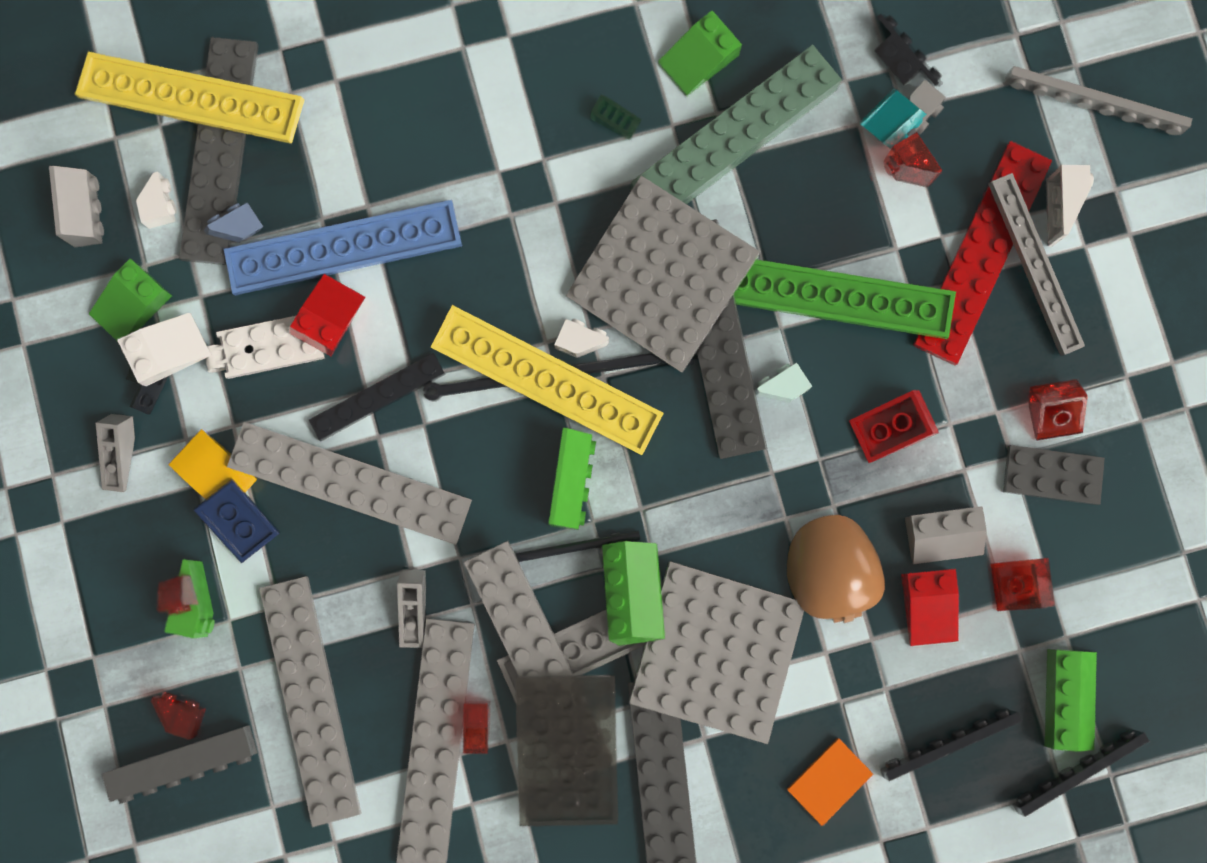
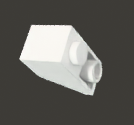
(155, 203)
(578, 340)

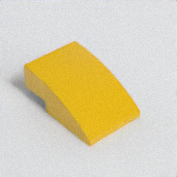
(205, 467)

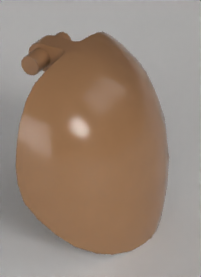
(834, 569)

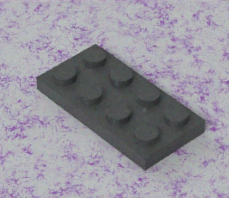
(1054, 475)

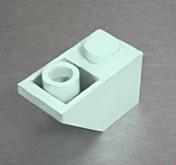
(786, 385)

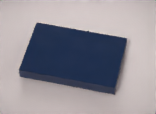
(236, 520)

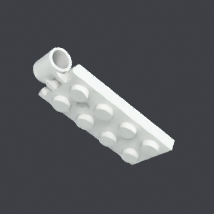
(272, 349)

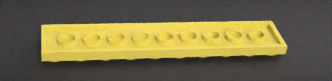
(190, 97)
(547, 380)

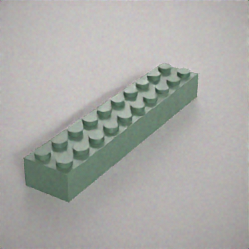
(744, 127)

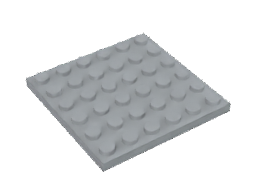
(662, 273)
(719, 655)

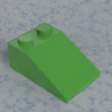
(700, 53)
(128, 300)
(199, 621)

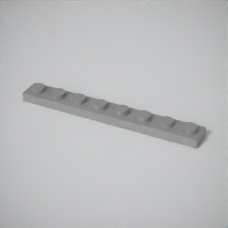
(1104, 103)
(1036, 264)

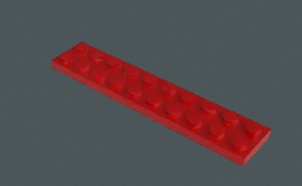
(983, 253)

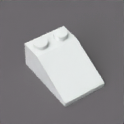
(1065, 197)
(164, 348)

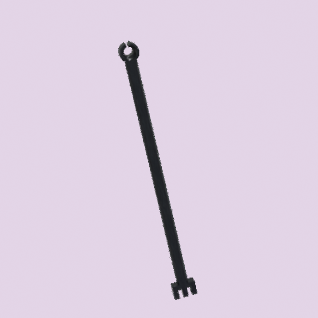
(588, 368)

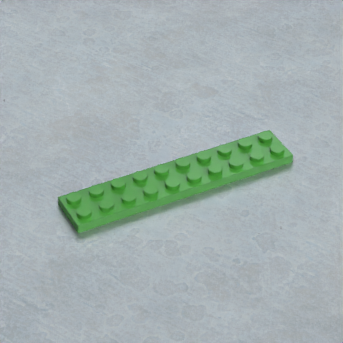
(847, 298)

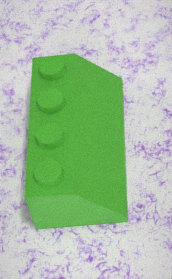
(571, 479)
(633, 592)
(1070, 700)

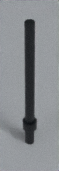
(577, 546)

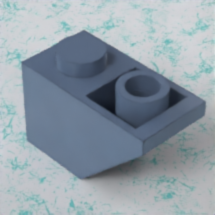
(236, 225)

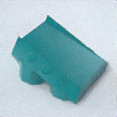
(893, 118)

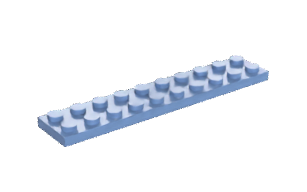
(342, 247)

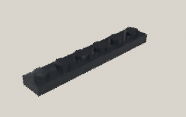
(376, 397)
(940, 748)
(1088, 767)

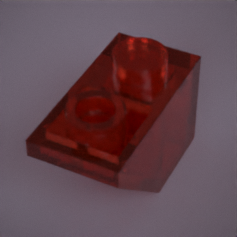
(176, 595)
(178, 716)
(476, 727)

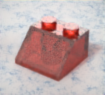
(912, 162)
(1057, 409)
(1022, 584)

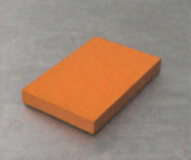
(830, 781)

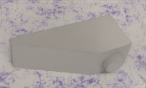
(115, 450)
(411, 607)

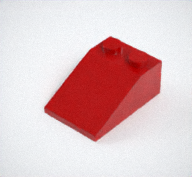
(326, 315)
(894, 426)
(931, 606)

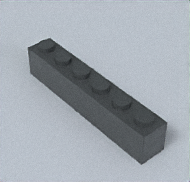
(178, 764)

